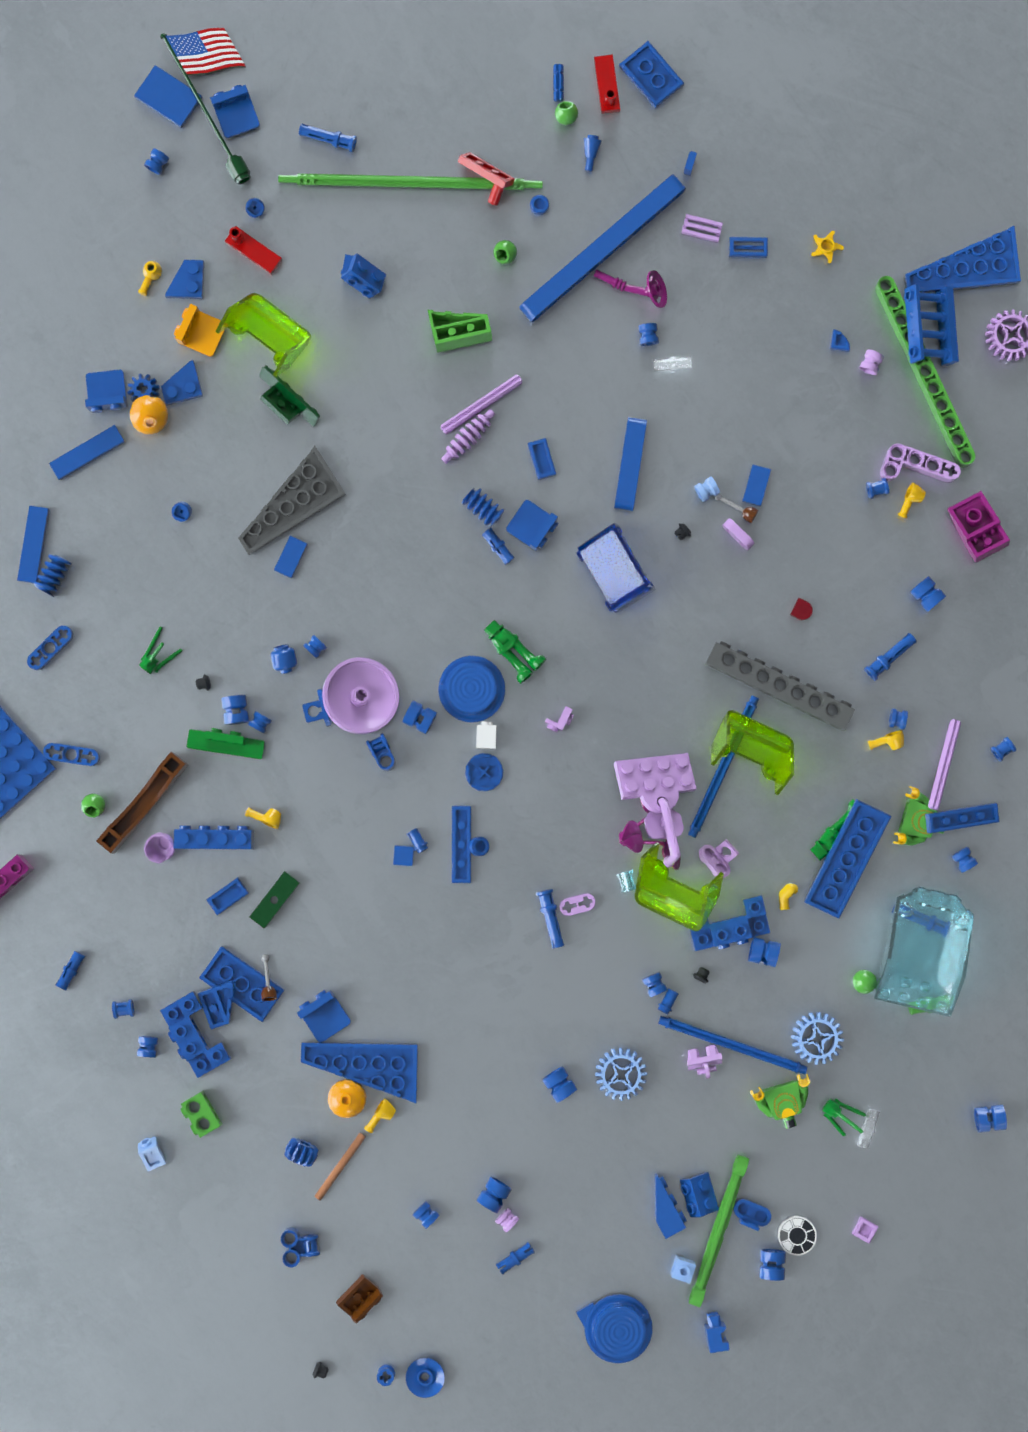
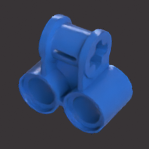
(300, 1246)

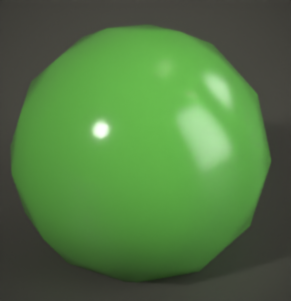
(566, 113)
(505, 252)
(93, 805)
(864, 981)

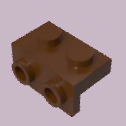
(360, 1298)

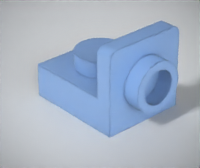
(151, 1153)

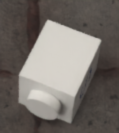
(486, 736)

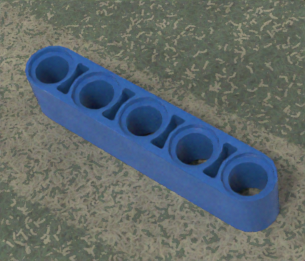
(630, 463)

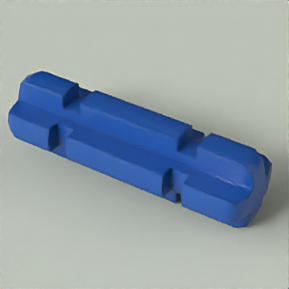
(558, 82)

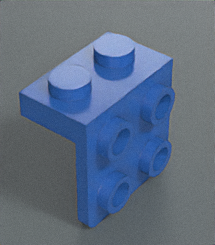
(235, 111)
(106, 391)
(532, 525)
(324, 1016)

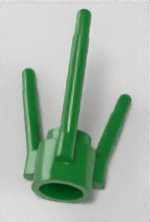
(149, 662)
(832, 1108)

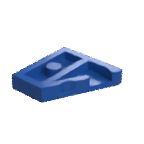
(182, 385)
(217, 1004)

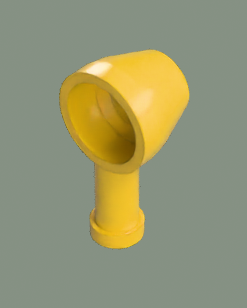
(150, 276)
(913, 494)
(893, 739)
(271, 818)
(384, 1110)

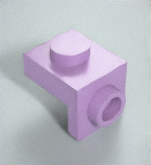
(565, 718)

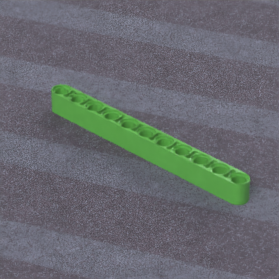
(924, 381)

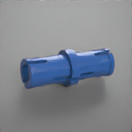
(498, 546)
(70, 970)
(515, 1258)

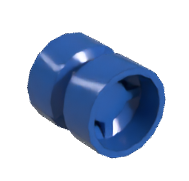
(929, 595)
(234, 703)
(413, 714)
(764, 952)
(559, 1084)
(997, 1118)
(494, 1194)
(776, 1271)

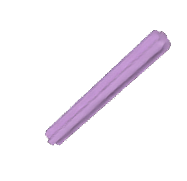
(481, 404)
(944, 764)

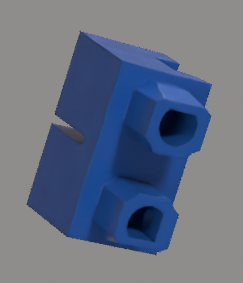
(713, 1333)

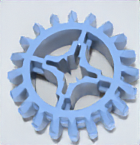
(808, 1040)
(607, 1084)

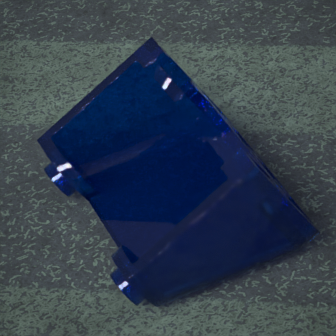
(615, 568)

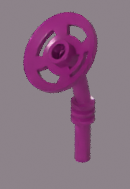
(652, 290)

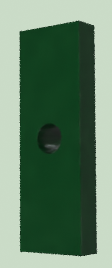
(267, 909)

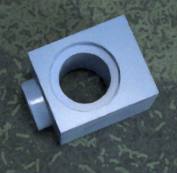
(683, 1269)

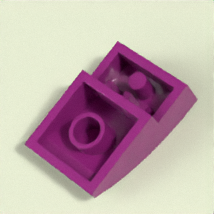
(978, 527)

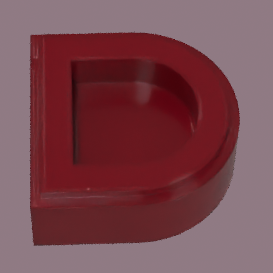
(802, 610)

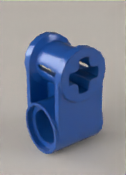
(381, 751)

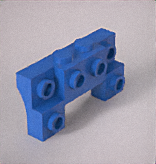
(734, 929)
(189, 1038)

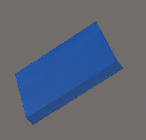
(651, 74)
(167, 96)

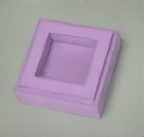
(865, 1230)

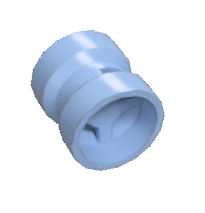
(707, 489)

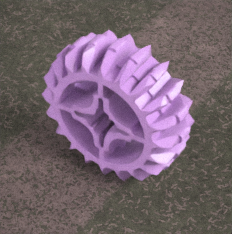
(1005, 330)

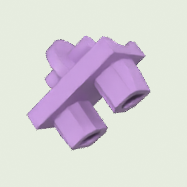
(695, 1061)

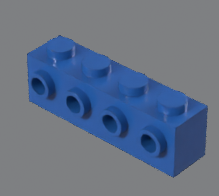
(213, 839)

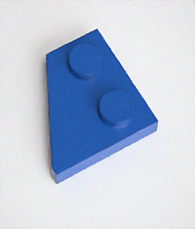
(188, 281)

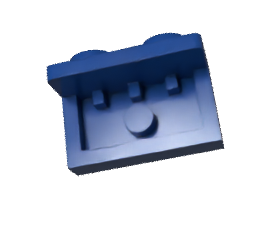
(364, 276)
(699, 1195)

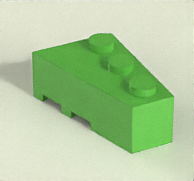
(458, 330)

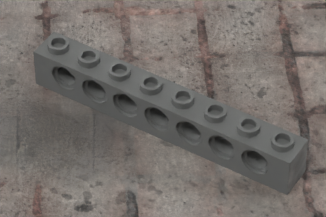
(844, 709)

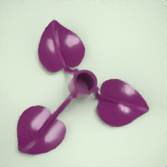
(632, 838)

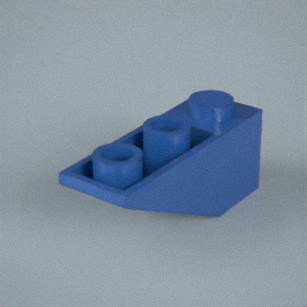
(666, 1215)

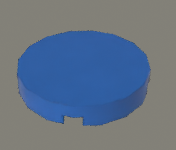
(484, 772)

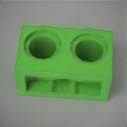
(206, 1111)

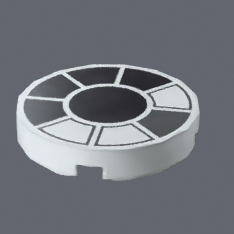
(797, 1235)

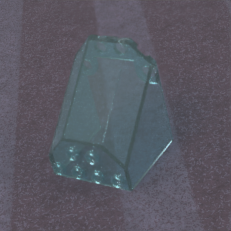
(926, 952)

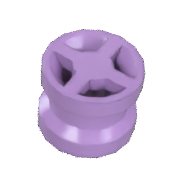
(507, 1220)

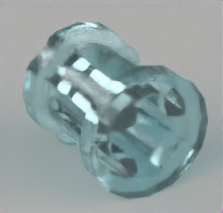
(626, 881)

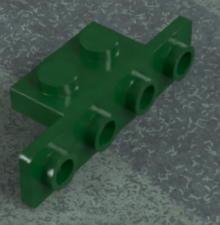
(284, 400)

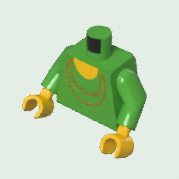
(913, 821)
(783, 1100)

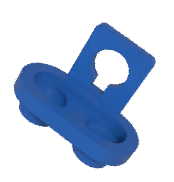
(322, 715)
(751, 1214)

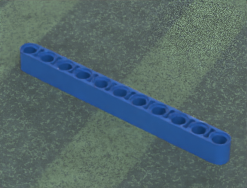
(602, 248)

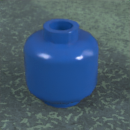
(283, 658)

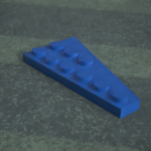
(977, 265)

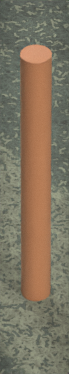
(340, 1166)

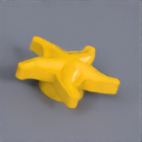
(826, 246)

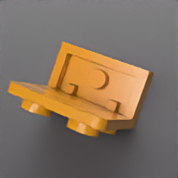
(198, 331)

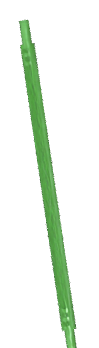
(402, 181)

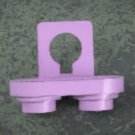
(715, 858)

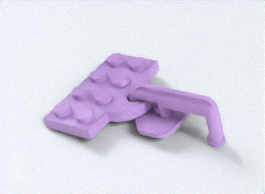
(663, 780)

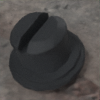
(683, 531)
(203, 683)
(702, 975)
(320, 1371)

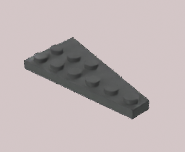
(300, 497)

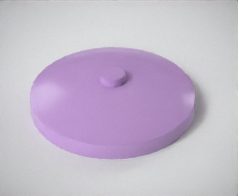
(360, 695)

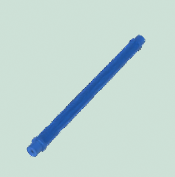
(718, 778)
(742, 1048)

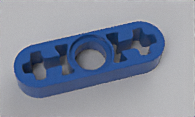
(56, 633)
(56, 757)

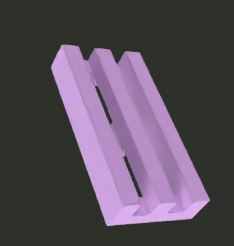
(702, 221)

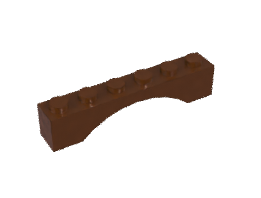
(143, 803)

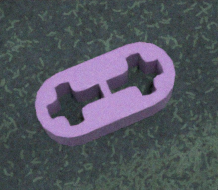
(738, 534)
(579, 909)

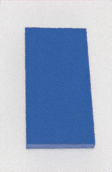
(247, 982)

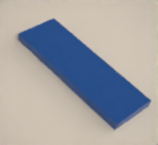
(847, 858)

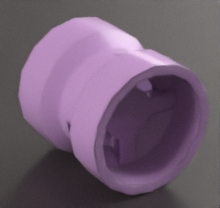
(871, 362)

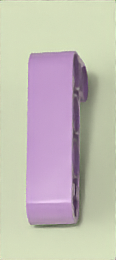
(921, 467)

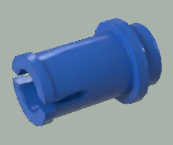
(417, 840)
(668, 1001)

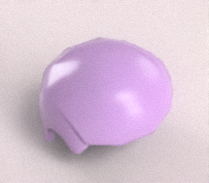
(159, 847)

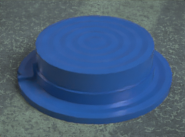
(471, 689)
(618, 1328)

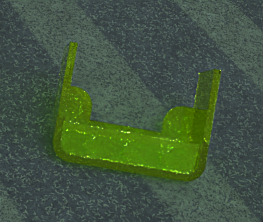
(268, 326)
(758, 744)
(672, 898)

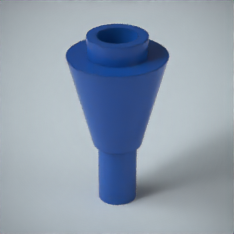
(591, 147)

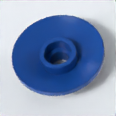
(425, 1387)

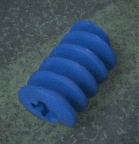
(483, 507)
(51, 574)

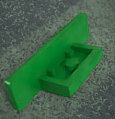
(223, 743)

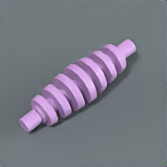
(468, 436)

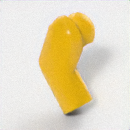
(785, 893)

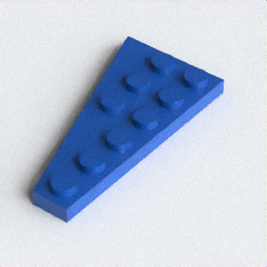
(379, 1066)

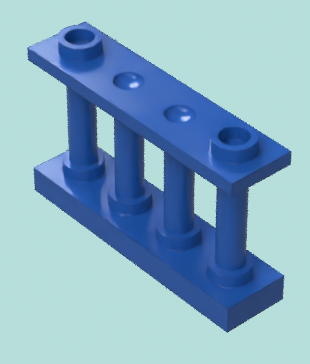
(946, 324)

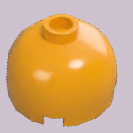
(148, 414)
(347, 1098)

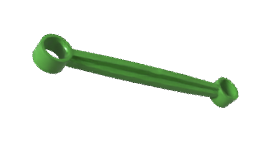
(720, 1225)

